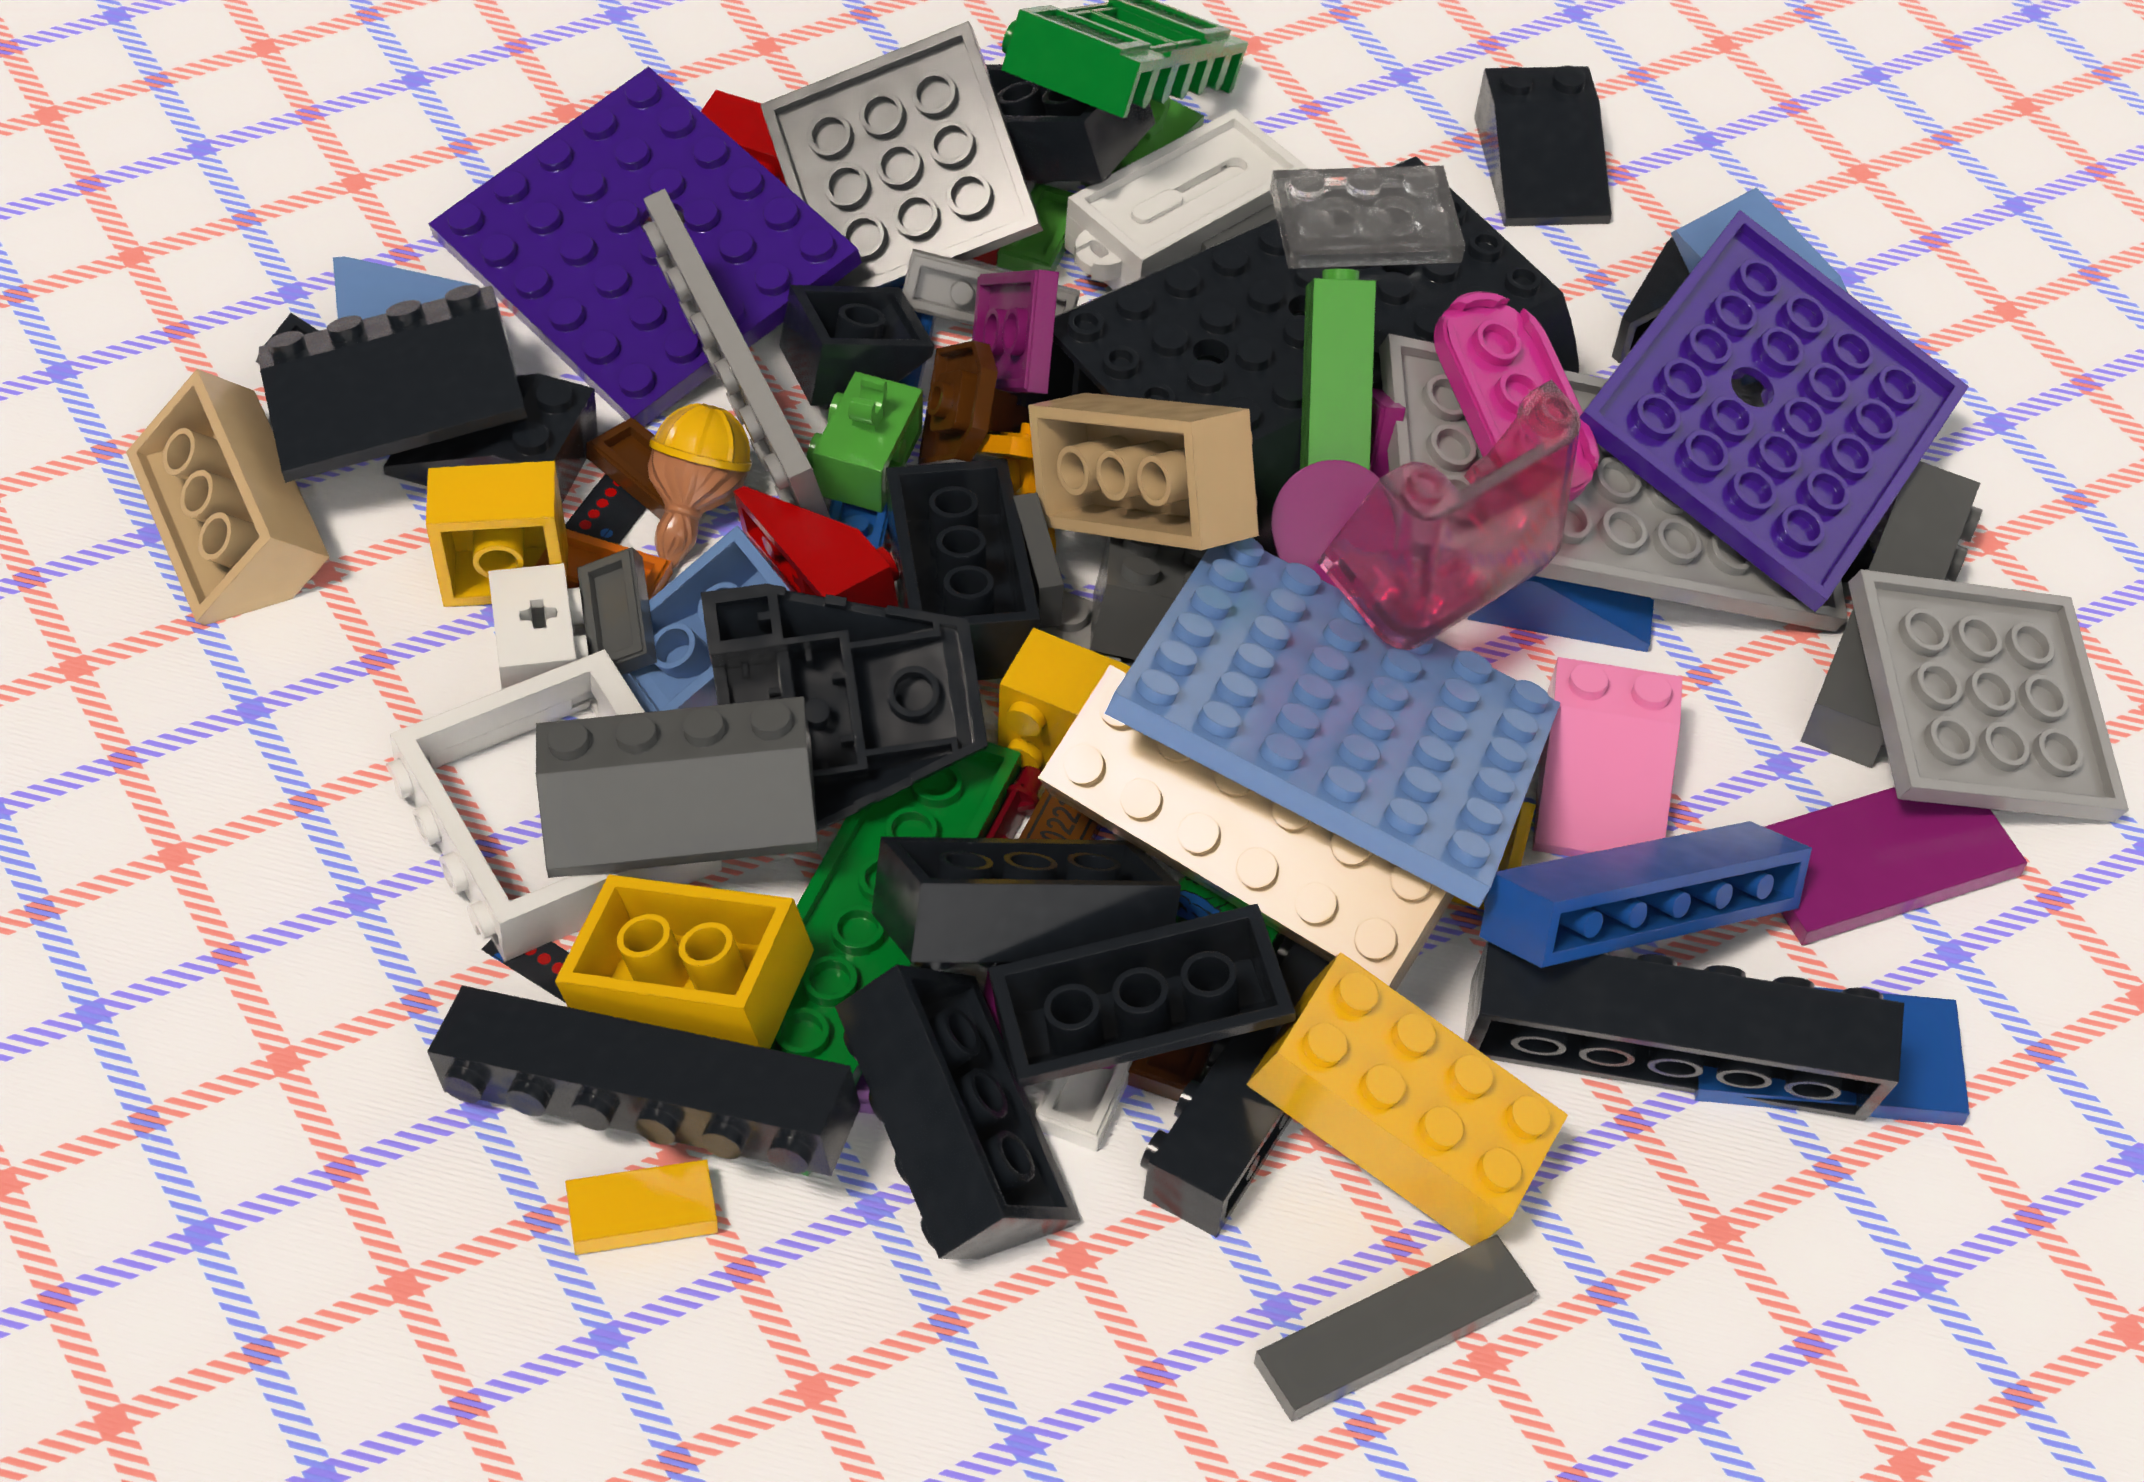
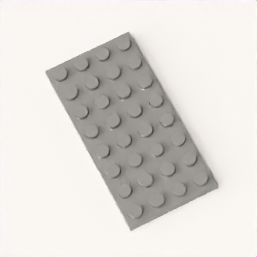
(1617, 530)

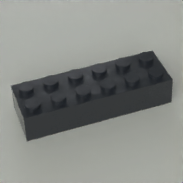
(1668, 1021)

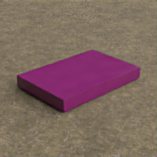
(1018, 322)

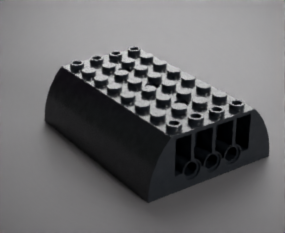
(1240, 308)

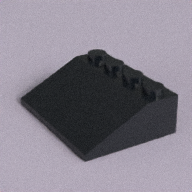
(389, 382)

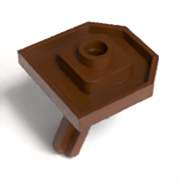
(965, 404)

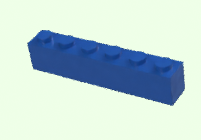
(1643, 892)

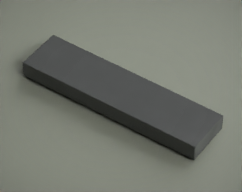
(1393, 1327)

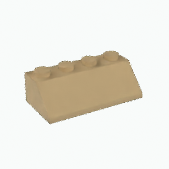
(222, 501)

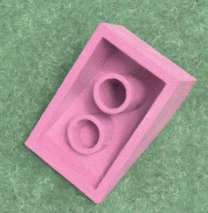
(1607, 758)

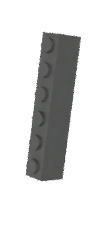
(1917, 541)

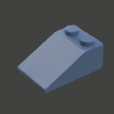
(683, 664)

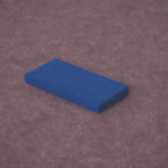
(1929, 1077)

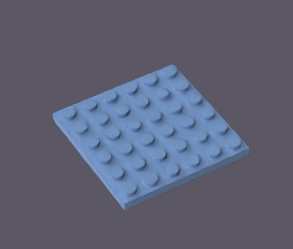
(1313, 710)

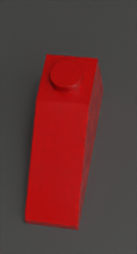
(816, 551)

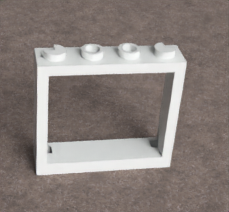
(480, 724)

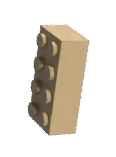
(1145, 469)

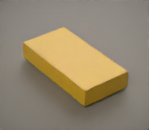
(641, 1206)

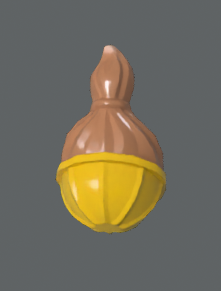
(695, 468)

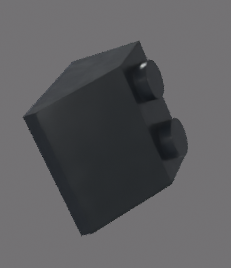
(848, 330)

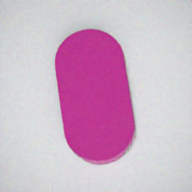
(1495, 362)

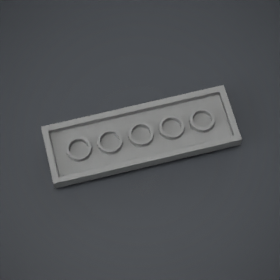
(730, 357)

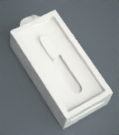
(1173, 200)

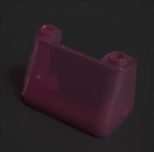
(1433, 555)

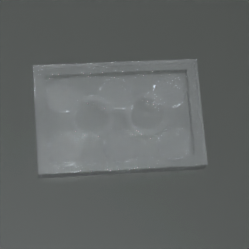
(1366, 216)

